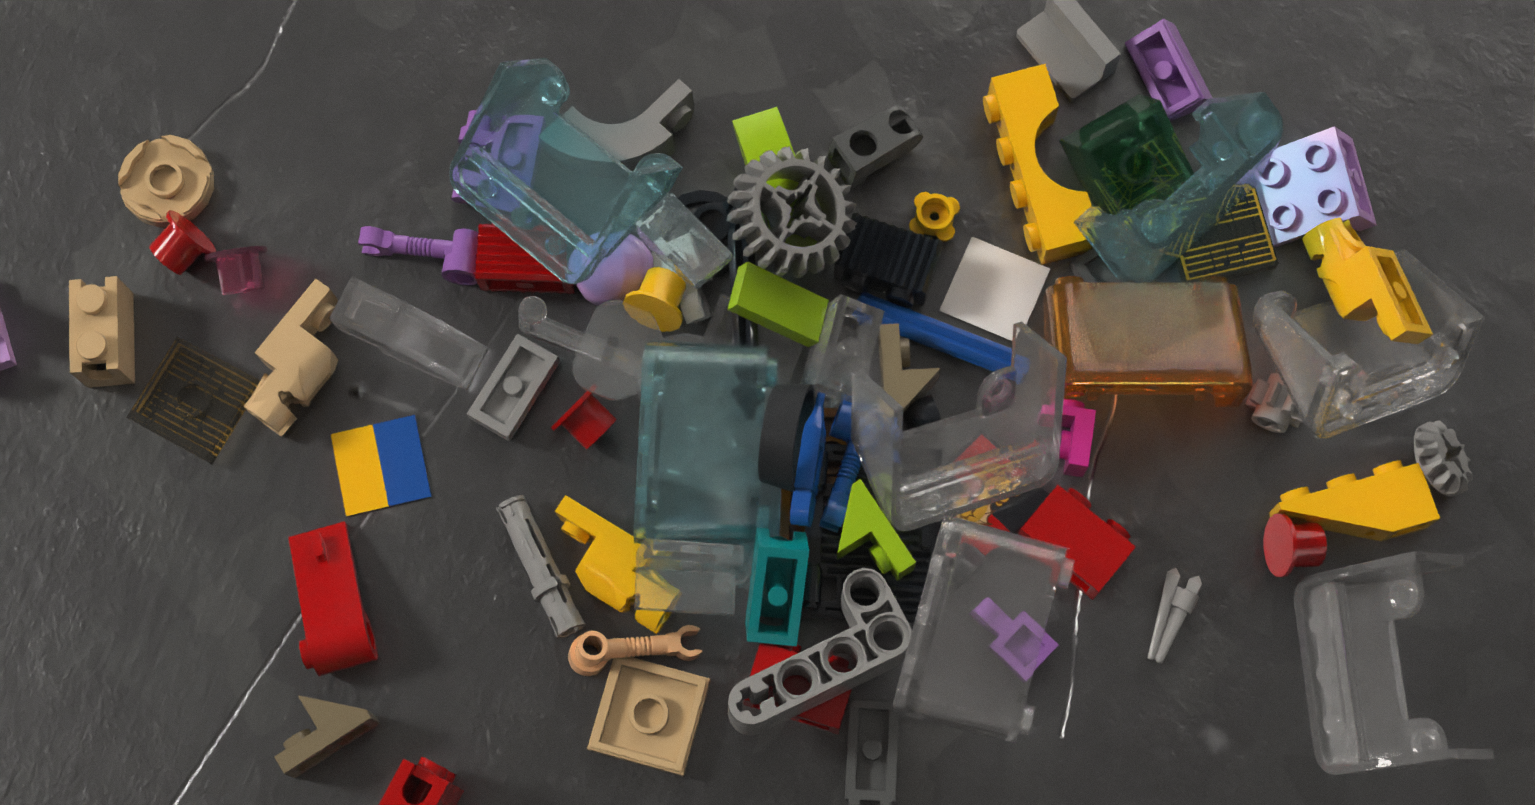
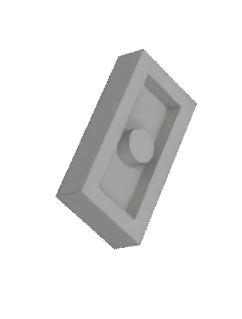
(513, 387)

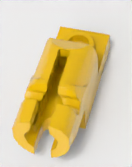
(1366, 281)
(609, 563)

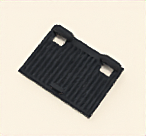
(824, 564)

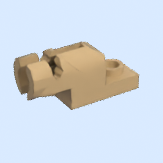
(296, 359)

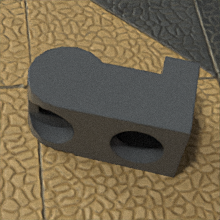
(873, 144)

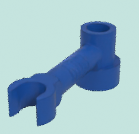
(836, 505)

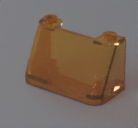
(1150, 338)

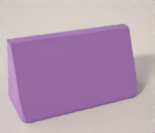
(1168, 69)

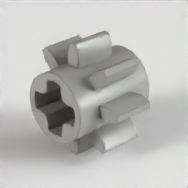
(1272, 405)

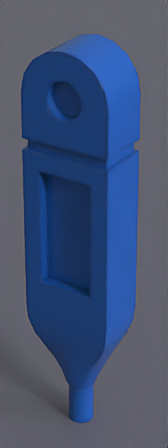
(809, 466)

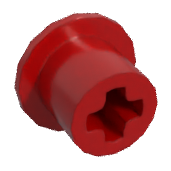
(180, 243)
(586, 420)
(1292, 545)

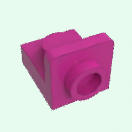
(1076, 443)

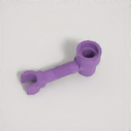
(458, 254)

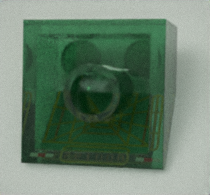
(1128, 155)

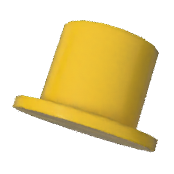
(660, 296)

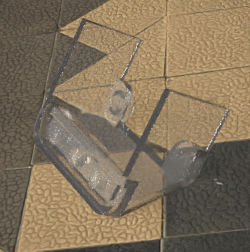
(968, 457)
(1356, 667)

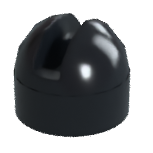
(922, 412)

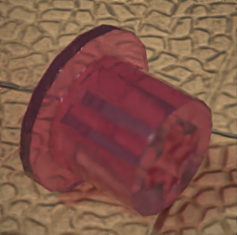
(238, 269)

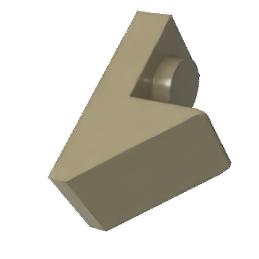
(900, 384)
(336, 728)

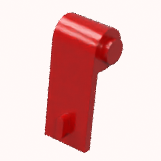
(330, 601)

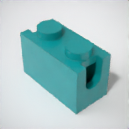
(776, 587)

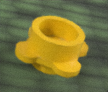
(934, 203)

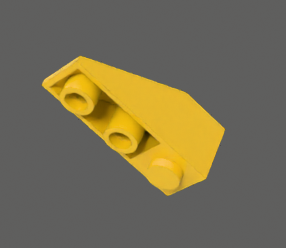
(1370, 508)

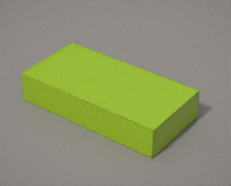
(778, 304)

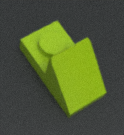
(867, 522)

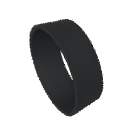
(782, 432)

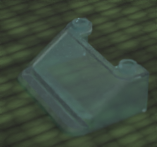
(548, 178)

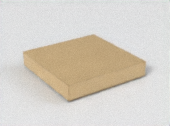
(649, 715)

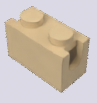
(101, 333)

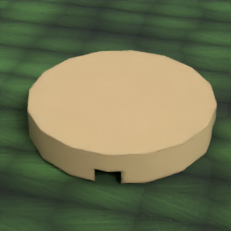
(166, 177)

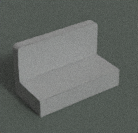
(1070, 46)

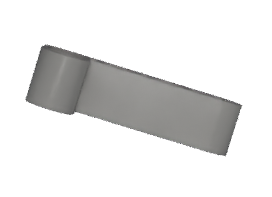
(814, 664)

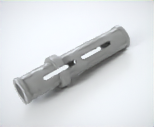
(548, 582)

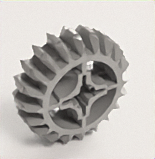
(825, 227)

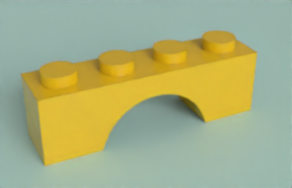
(1023, 108)

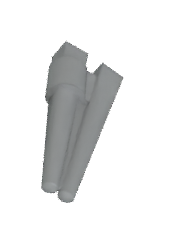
(1172, 612)

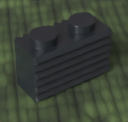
(888, 261)

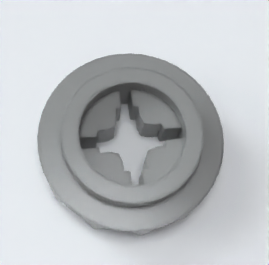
(1442, 458)

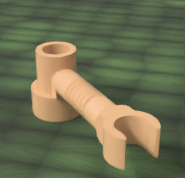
(612, 648)

